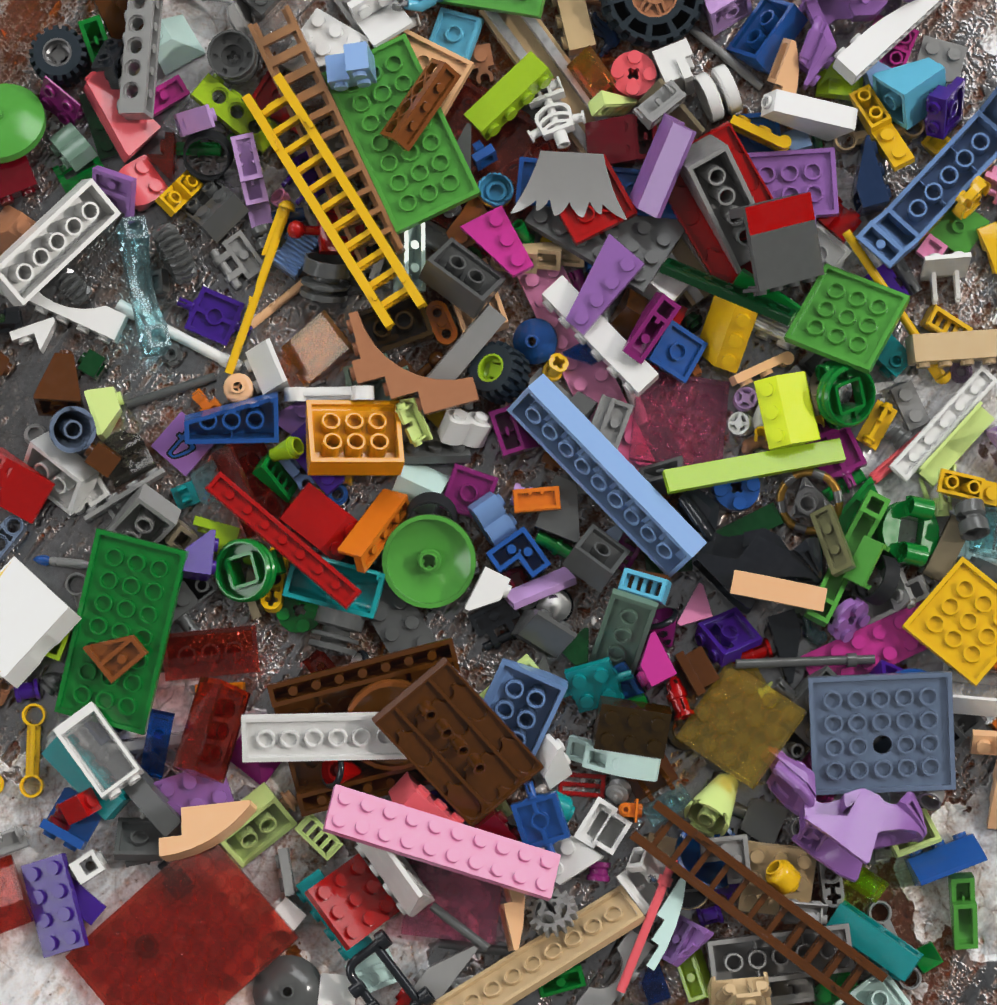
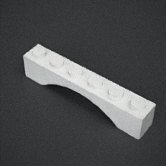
(101, 320)

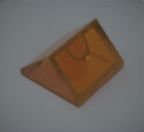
(591, 73)

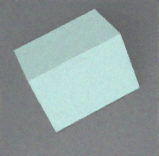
(420, 479)

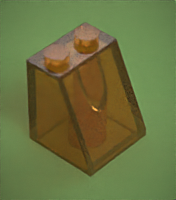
(317, 349)

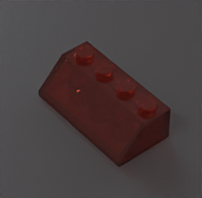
(238, 463)
(212, 653)
(211, 729)

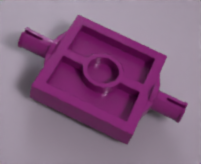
(852, 451)

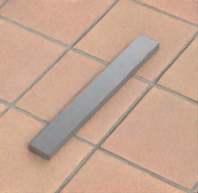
(465, 348)

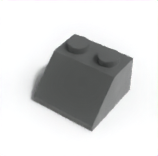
(595, 557)

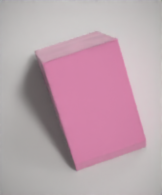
(696, 608)

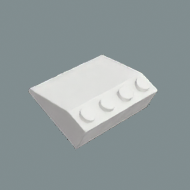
(398, 878)

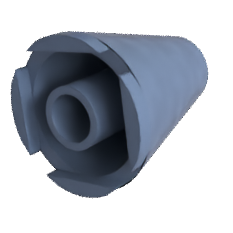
(72, 429)

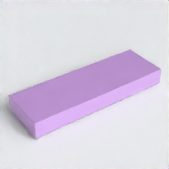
(540, 588)

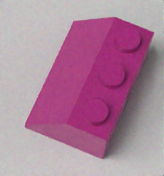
(654, 664)

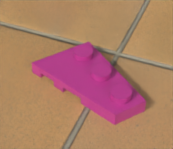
(499, 239)

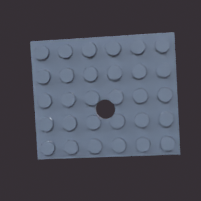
(906, 708)

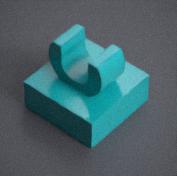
(185, 495)

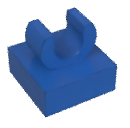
(483, 155)

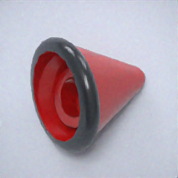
(338, 772)

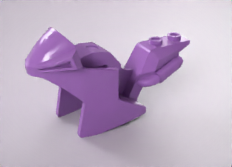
(819, 42)
(847, 829)

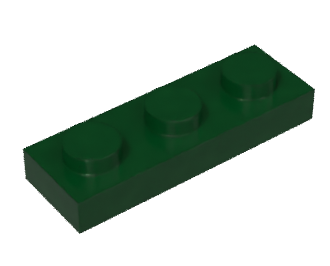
(101, 139)

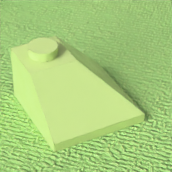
(105, 409)

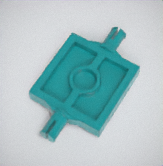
(594, 679)

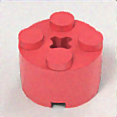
(633, 63)

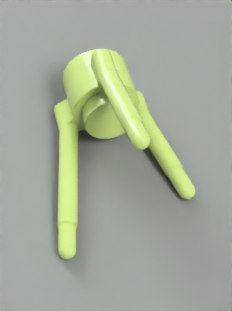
(942, 505)

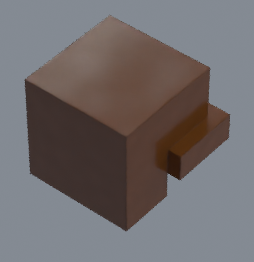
(694, 671)

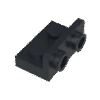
(109, 61)

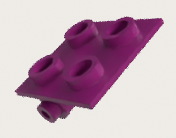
(59, 102)

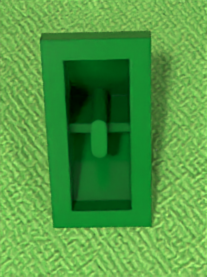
(93, 35)

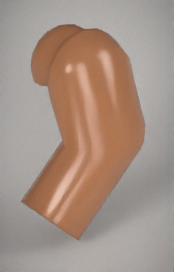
(750, 445)

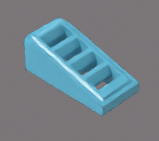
(664, 591)

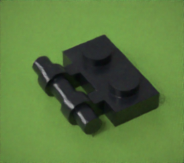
(491, 618)

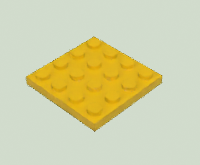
(960, 621)

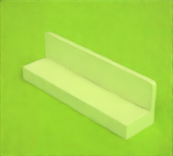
(955, 444)

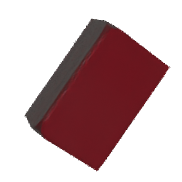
(517, 576)

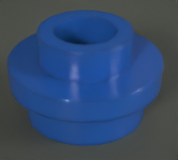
(344, 495)

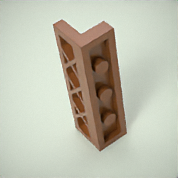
(421, 105)

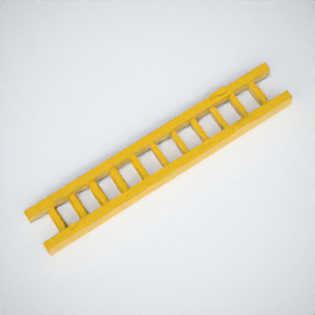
(360, 211)

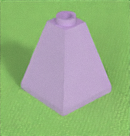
(725, 13)

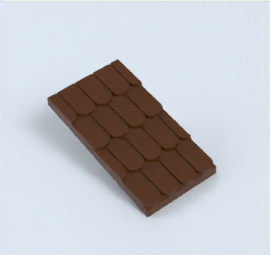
(457, 742)

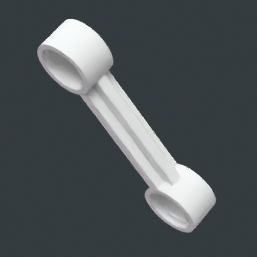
(301, 394)

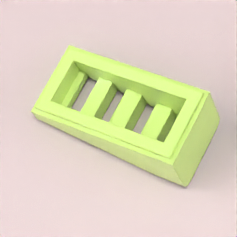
(610, 104)
(332, 851)

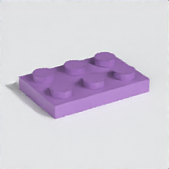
(192, 790)

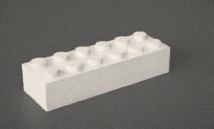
(54, 241)

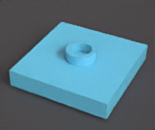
(457, 31)

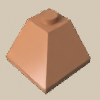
(12, 226)

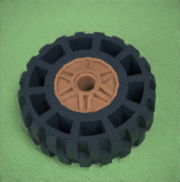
(651, 21)

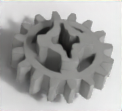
(552, 915)

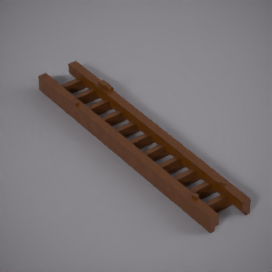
(768, 891)

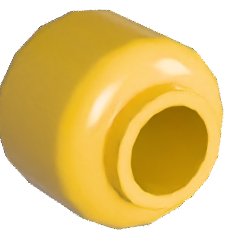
(783, 876)

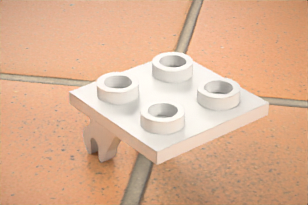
(947, 265)

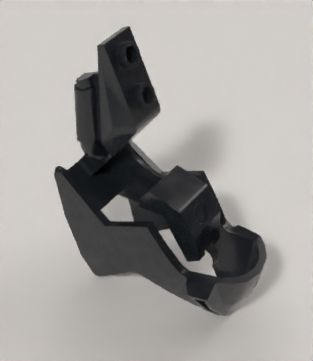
(751, 552)

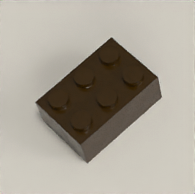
(409, 329)
(631, 727)

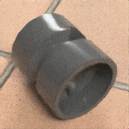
(971, 519)

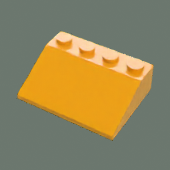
(353, 437)

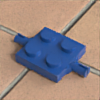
(540, 818)

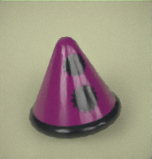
(665, 625)

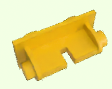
(876, 424)

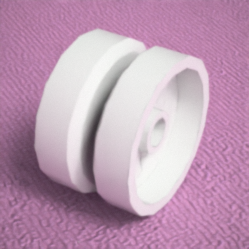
(717, 93)

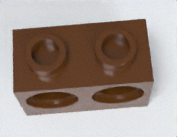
(102, 458)

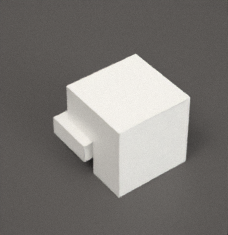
(675, 64)
(603, 827)

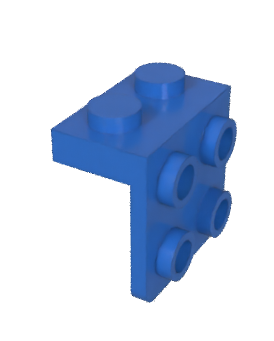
(79, 833)

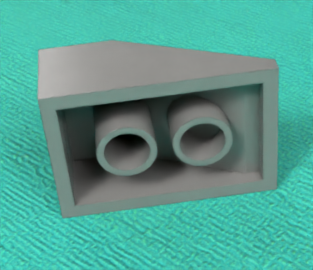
(146, 516)

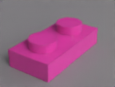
(169, 94)

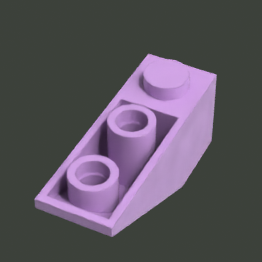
(195, 120)

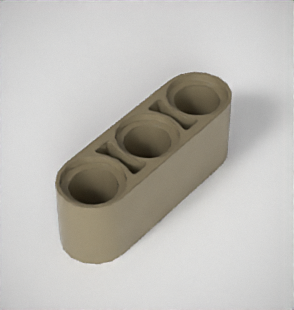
(946, 551)

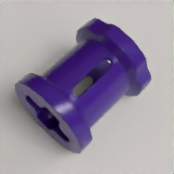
(28, 690)
(709, 915)

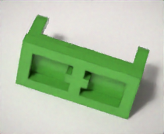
(865, 561)

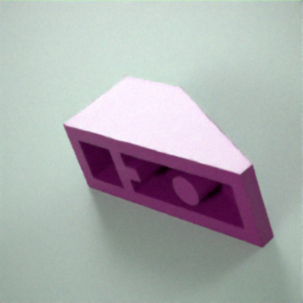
(650, 326)

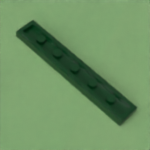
(727, 291)

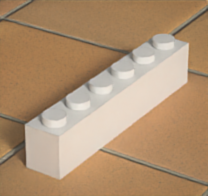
(602, 339)

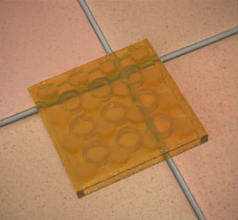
(741, 725)

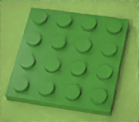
(847, 318)

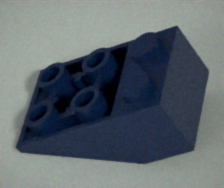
(869, 190)

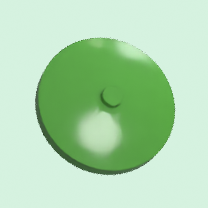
(20, 121)
(429, 561)

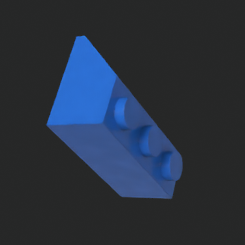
(764, 31)
(944, 859)

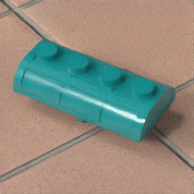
(371, 584)

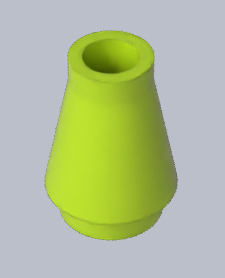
(288, 449)

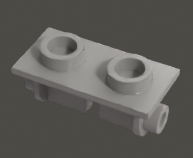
(903, 595)
(13, 840)
(814, 908)

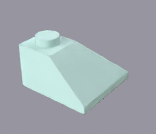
(177, 44)

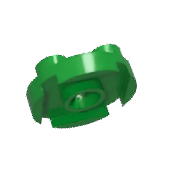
(298, 624)

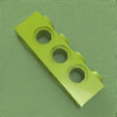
(203, 96)

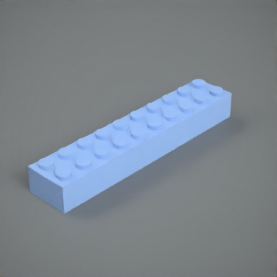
(606, 476)

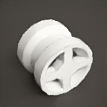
(736, 422)

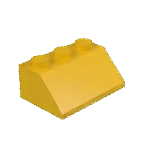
(727, 333)

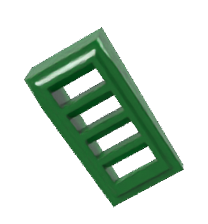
(265, 473)

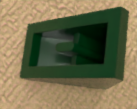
(577, 651)

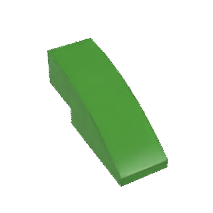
(963, 910)

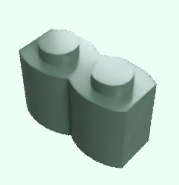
(72, 147)

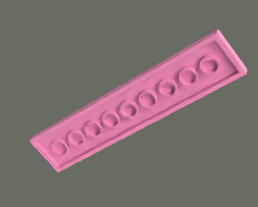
(579, 376)
(441, 842)

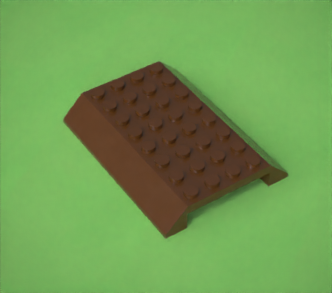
(331, 693)

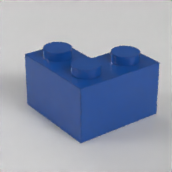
(519, 548)

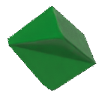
(930, 959)

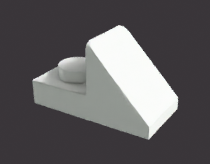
(41, 331)

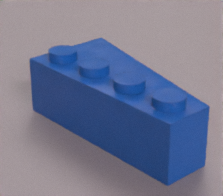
(238, 422)

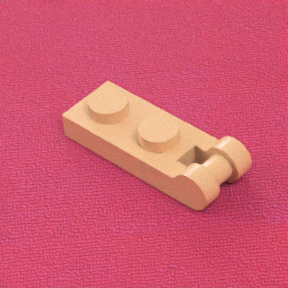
(763, 369)

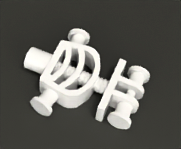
(555, 118)

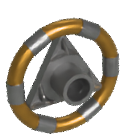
(807, 499)

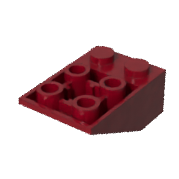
(621, 139)

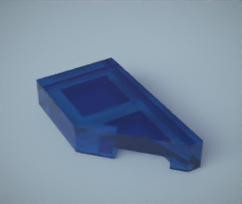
(655, 986)

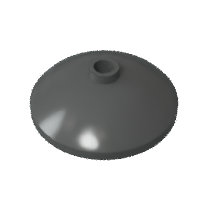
(287, 972)

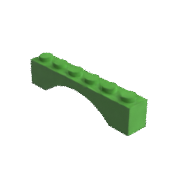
(863, 523)

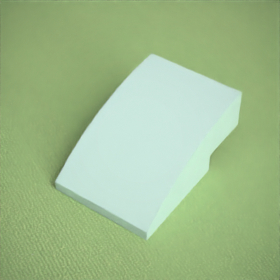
(874, 992)

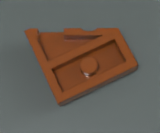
(471, 211)
(116, 655)

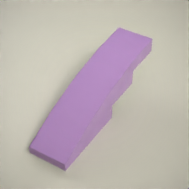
(251, 179)

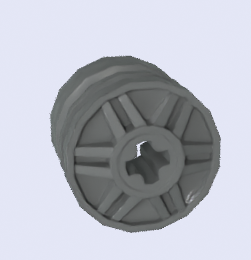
(222, 51)
(325, 278)
(336, 631)

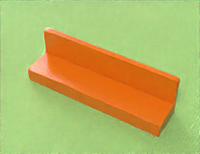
(374, 528)

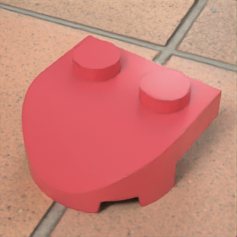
(148, 184)

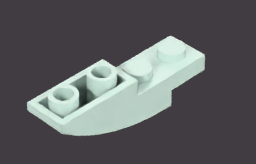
(610, 762)

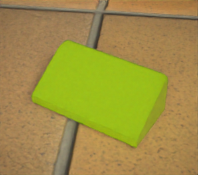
(695, 976)

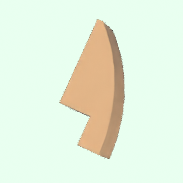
(205, 827)

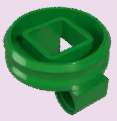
(846, 414)
(927, 534)
(230, 575)

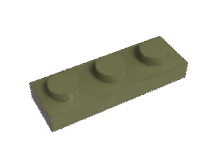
(832, 540)

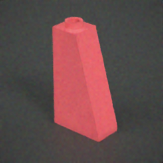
(125, 134)

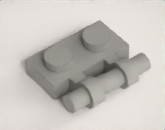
(244, 256)

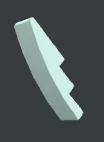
(669, 914)

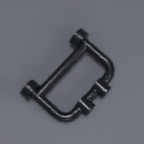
(379, 946)

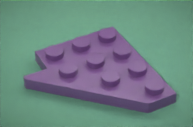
(801, 172)

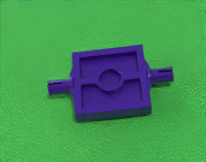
(213, 316)

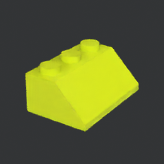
(787, 410)

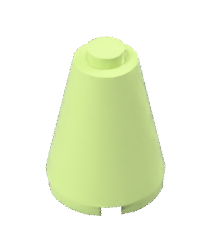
(713, 806)

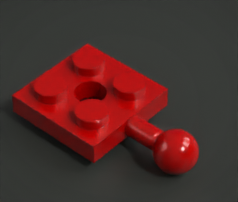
(297, 229)

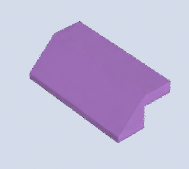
(662, 166)

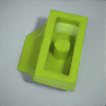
(834, 86)

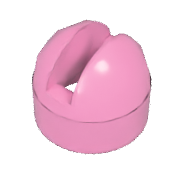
(279, 196)

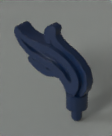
(601, 30)

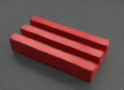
(584, 785)

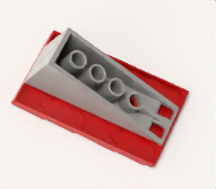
(711, 182)

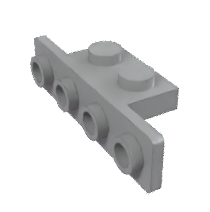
(117, 501)

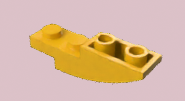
(880, 128)
(967, 486)

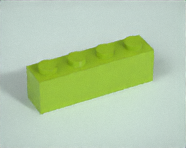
(509, 95)

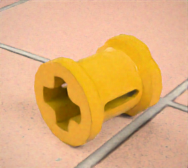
(554, 367)

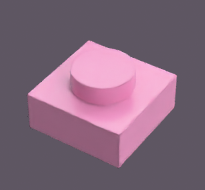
(930, 246)

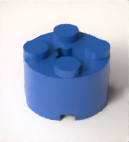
(739, 501)

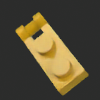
(760, 133)

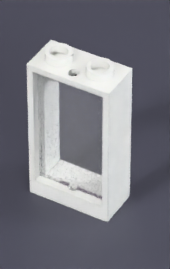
(974, 700)
(99, 751)

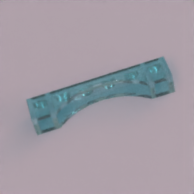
(149, 321)

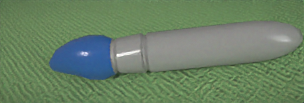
(61, 562)

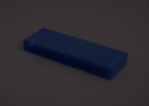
(157, 742)

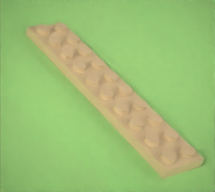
(550, 957)

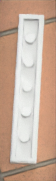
(943, 423)

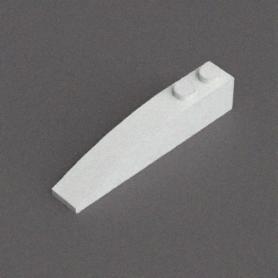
(880, 39)

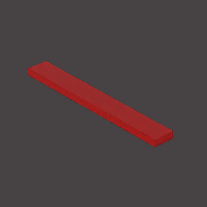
(283, 540)

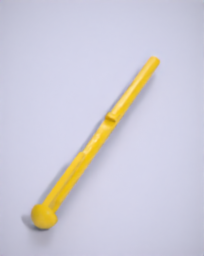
(269, 251)
(937, 373)

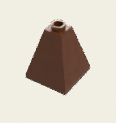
(59, 385)

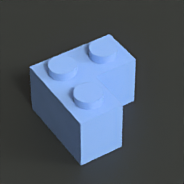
(352, 67)

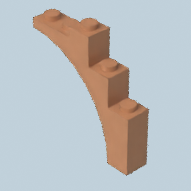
(373, 365)

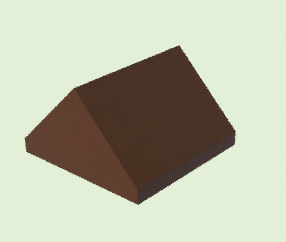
(628, 312)

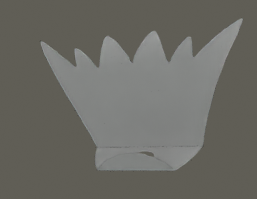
(572, 180)

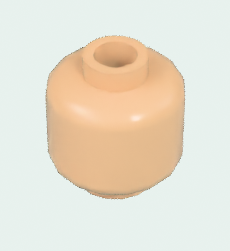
(234, 382)

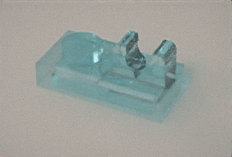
(674, 800)

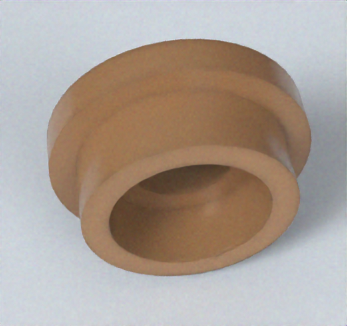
(288, 800)

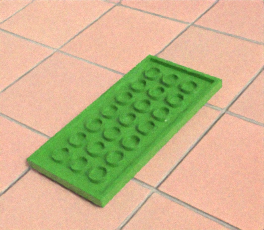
(410, 183)

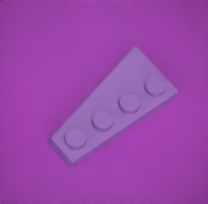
(606, 280)

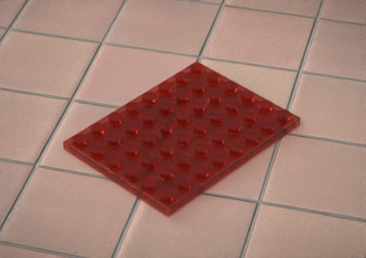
(185, 937)

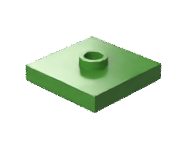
(957, 233)

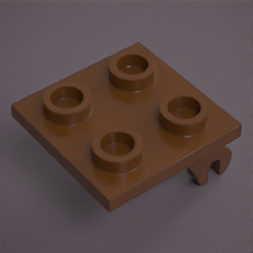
(645, 788)

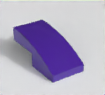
(88, 903)

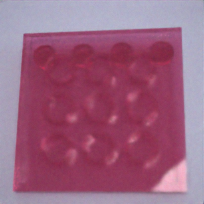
(680, 420)
(464, 897)

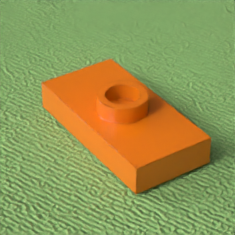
(536, 499)

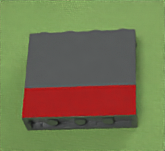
(781, 242)

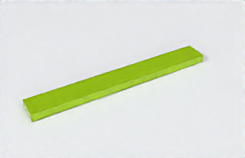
(753, 466)

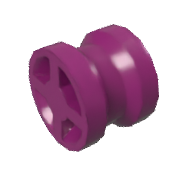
(599, 872)

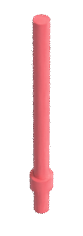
(665, 881)

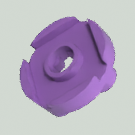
(848, 618)

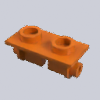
(631, 810)

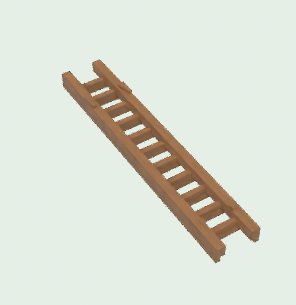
(321, 88)

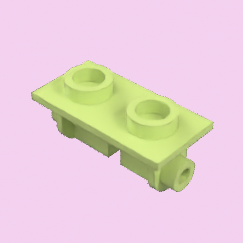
(418, 429)

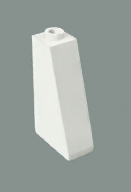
(808, 114)

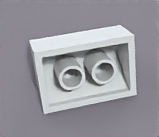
(68, 471)

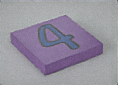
(173, 448)

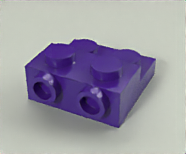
(944, 108)
(727, 636)

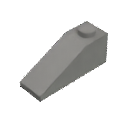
(443, 972)

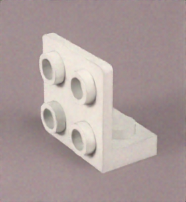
(379, 20)

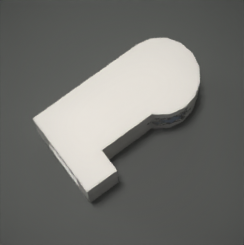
(646, 864)

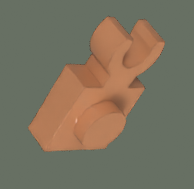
(483, 60)

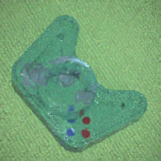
(201, 478)

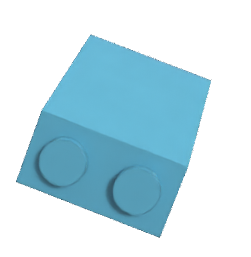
(906, 88)

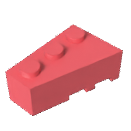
(414, 795)

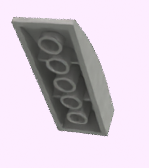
(751, 956)

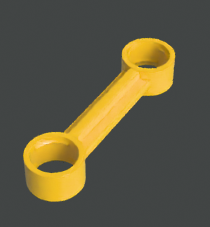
(33, 750)

